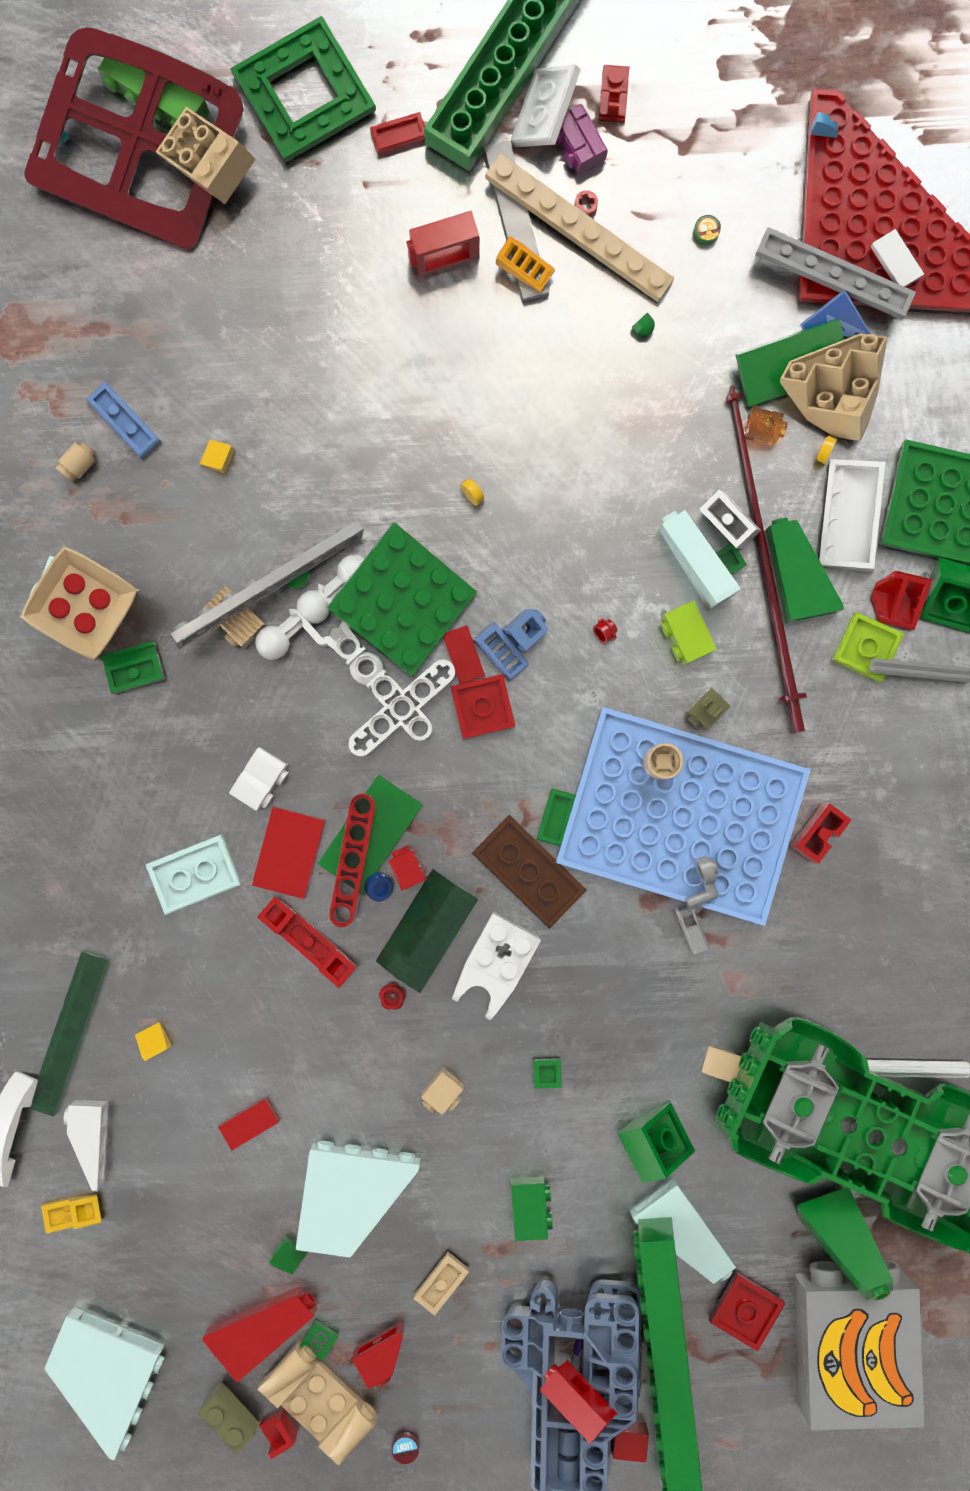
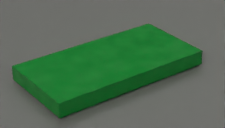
(765, 364)
(392, 817)

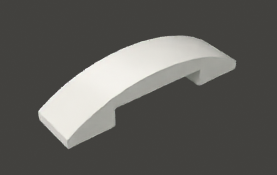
(15, 1095)

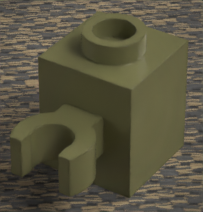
(707, 710)

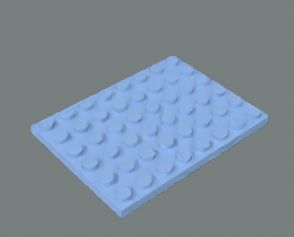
(652, 829)

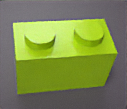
(688, 633)

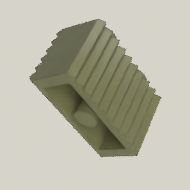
(228, 1418)

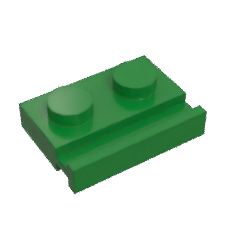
(133, 667)

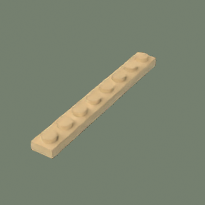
(579, 227)

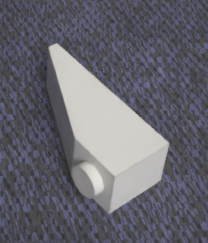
(88, 1135)

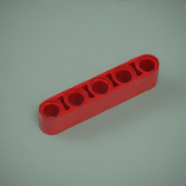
(344, 871)

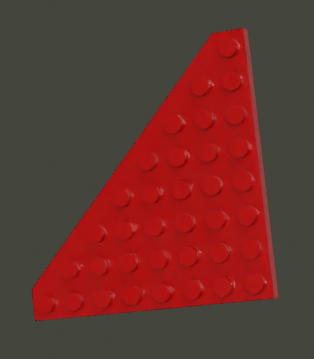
(864, 192)

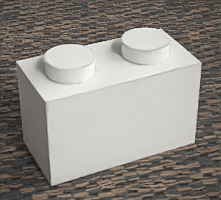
(730, 519)

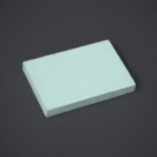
(193, 874)

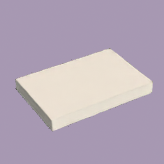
(545, 106)

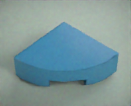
(823, 126)

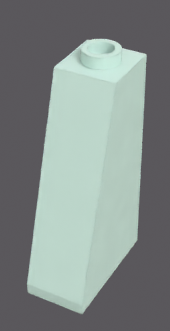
(698, 560)
(692, 1236)

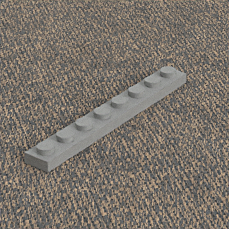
(258, 589)

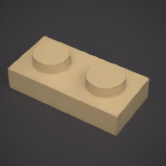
(441, 1283)

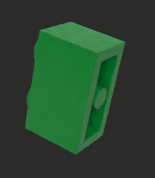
(529, 1208)

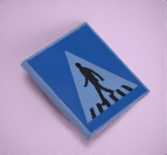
(840, 308)

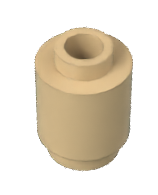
(76, 461)

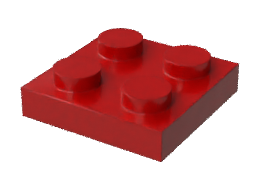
(483, 706)
(747, 1311)

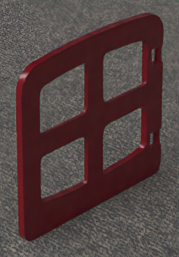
(134, 131)

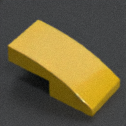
(71, 1212)

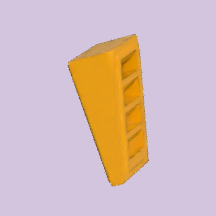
(530, 257)

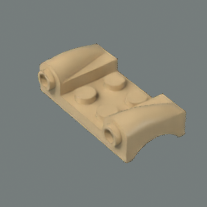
(319, 1402)

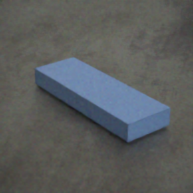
(123, 420)

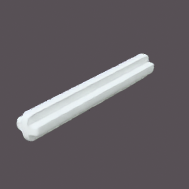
(908, 1068)

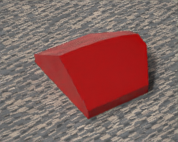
(900, 598)

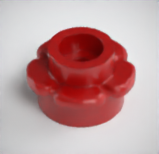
(605, 630)
(387, 1002)

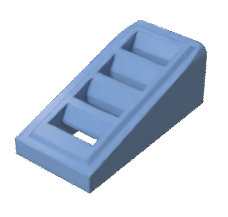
(493, 657)

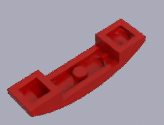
(307, 941)

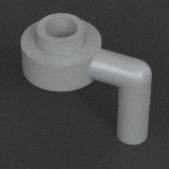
(707, 872)

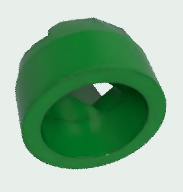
(644, 325)

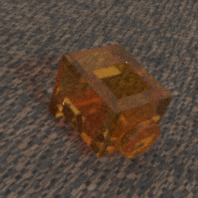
(757, 431)

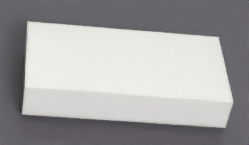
(897, 259)

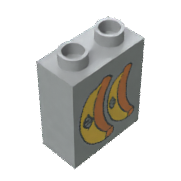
(857, 1354)

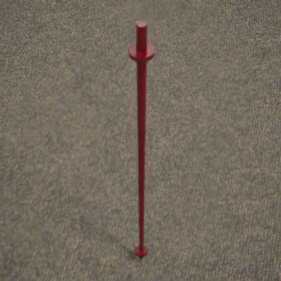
(792, 695)

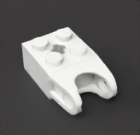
(496, 972)

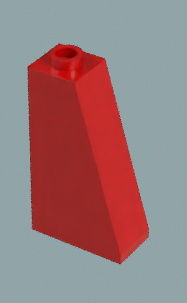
(255, 1333)

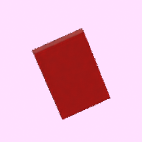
(288, 852)

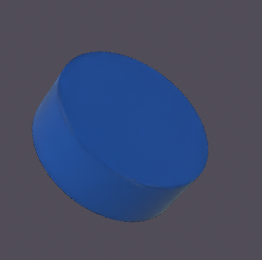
(378, 887)

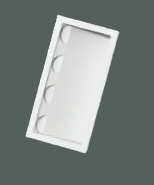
(852, 515)

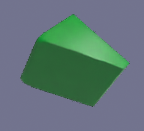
(286, 1256)

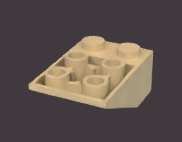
(206, 155)

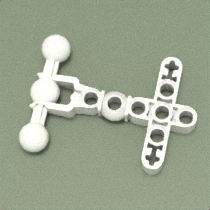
(310, 609)

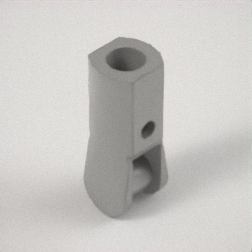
(693, 932)

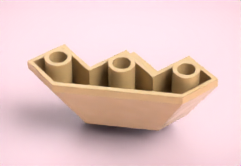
(838, 384)

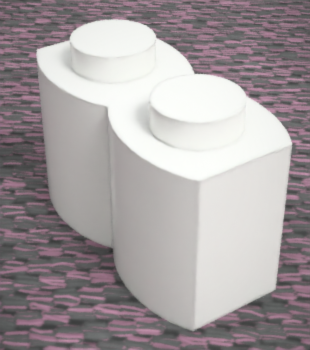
(259, 779)

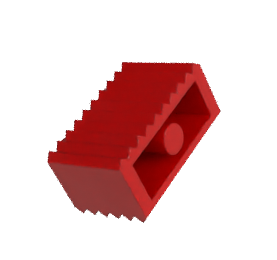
(407, 867)

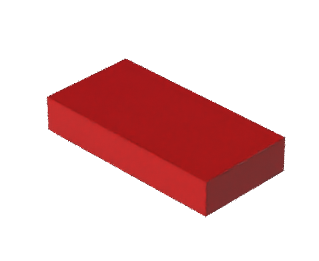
(398, 133)
(463, 654)
(248, 1123)

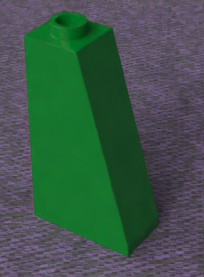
(799, 575)
(846, 1238)

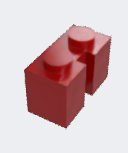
(823, 824)

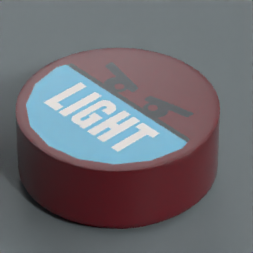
(405, 1447)

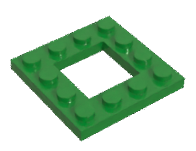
(266, 65)

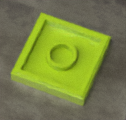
(864, 641)

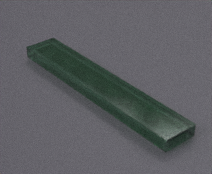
(68, 1032)

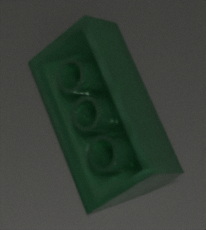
(426, 930)

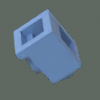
(535, 629)

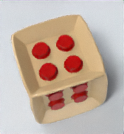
(79, 603)

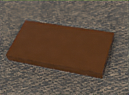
(529, 871)

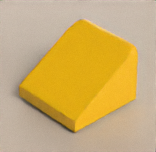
(217, 456)
(152, 1041)

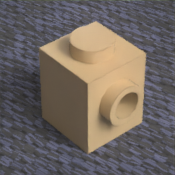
(442, 1092)

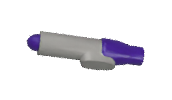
(577, 1359)

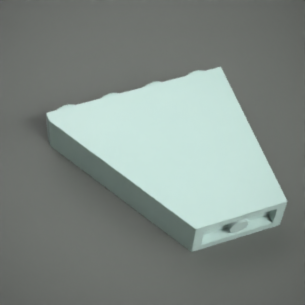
(348, 1195)
(104, 1375)

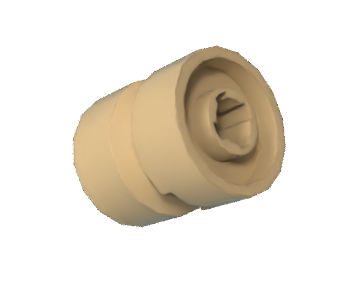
(663, 761)

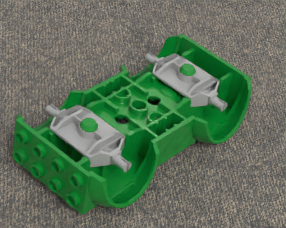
(789, 1117)

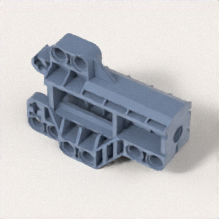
(607, 1328)

